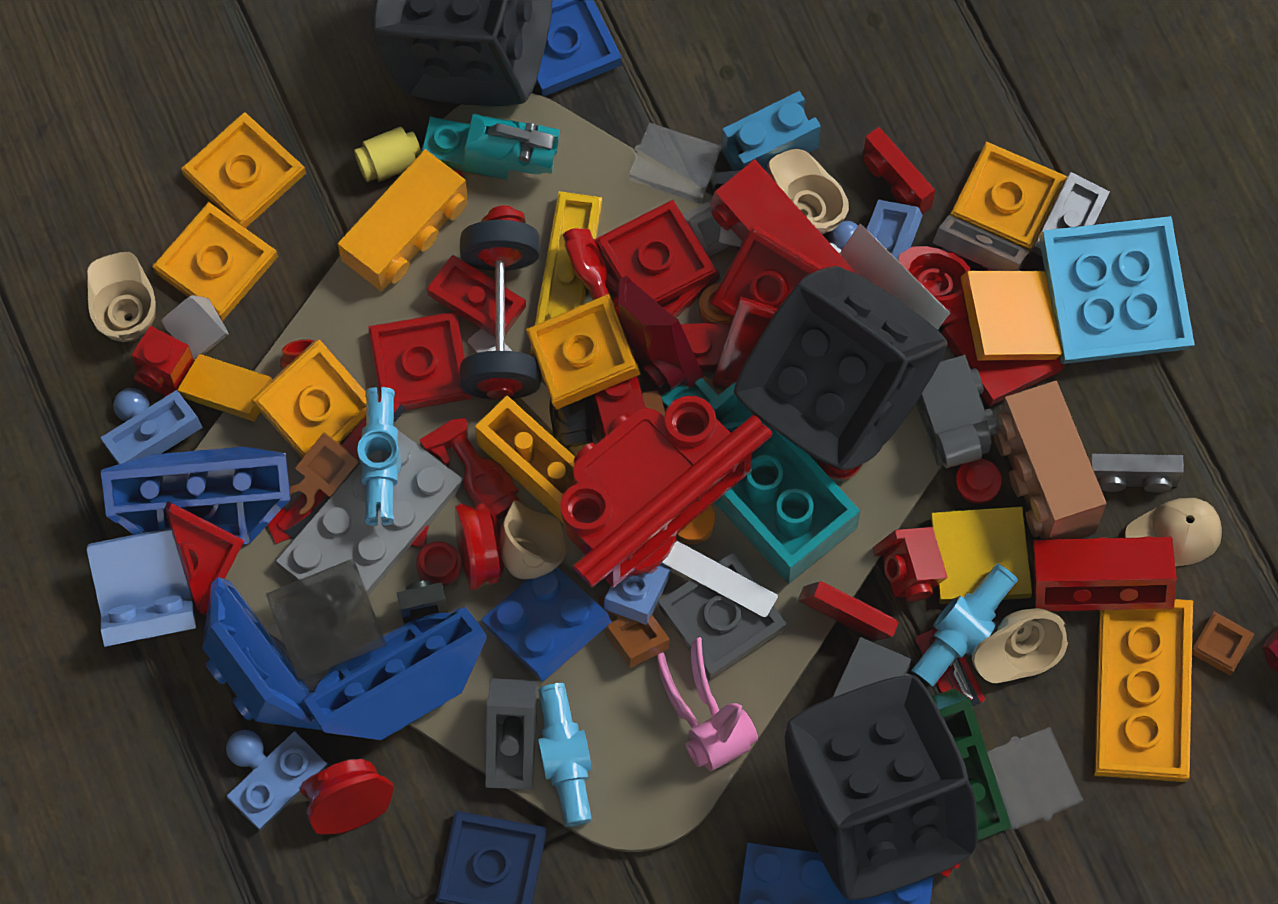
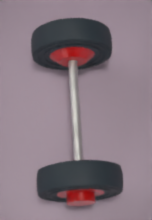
(499, 248)

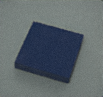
(491, 861)

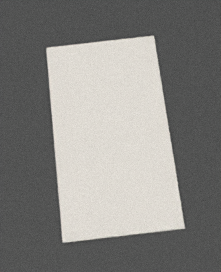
(880, 267)

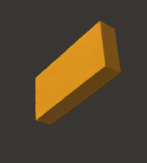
(223, 386)

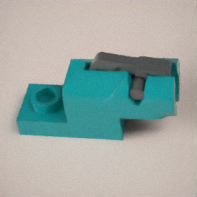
(493, 146)

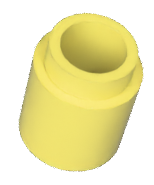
(387, 154)

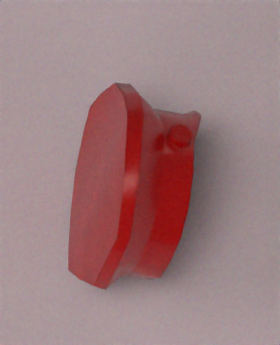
(940, 275)
(478, 544)
(346, 796)

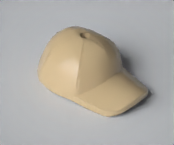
(810, 188)
(118, 291)
(1191, 541)
(530, 542)
(1005, 659)

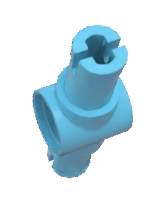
(379, 435)
(964, 625)
(565, 754)

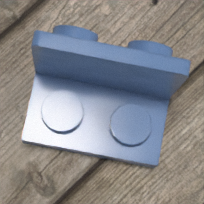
(140, 587)

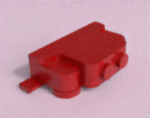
(651, 483)

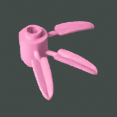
(719, 738)

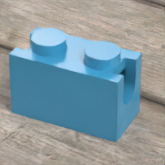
(770, 132)

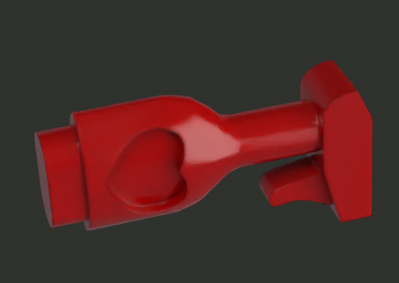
(587, 262)
(483, 478)

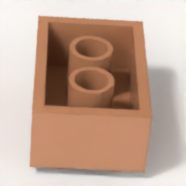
(1049, 464)

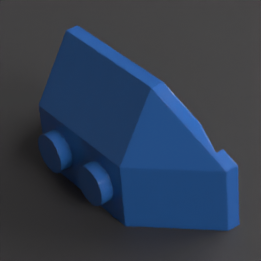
(225, 486)
(252, 662)
(399, 683)

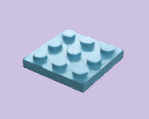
(1116, 289)

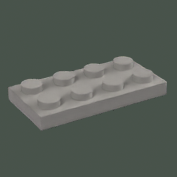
(339, 526)

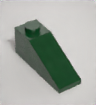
(963, 725)

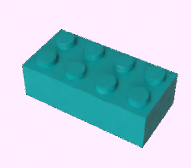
(785, 501)

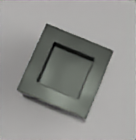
(421, 600)

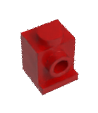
(161, 362)
(912, 562)

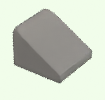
(705, 228)
(196, 325)

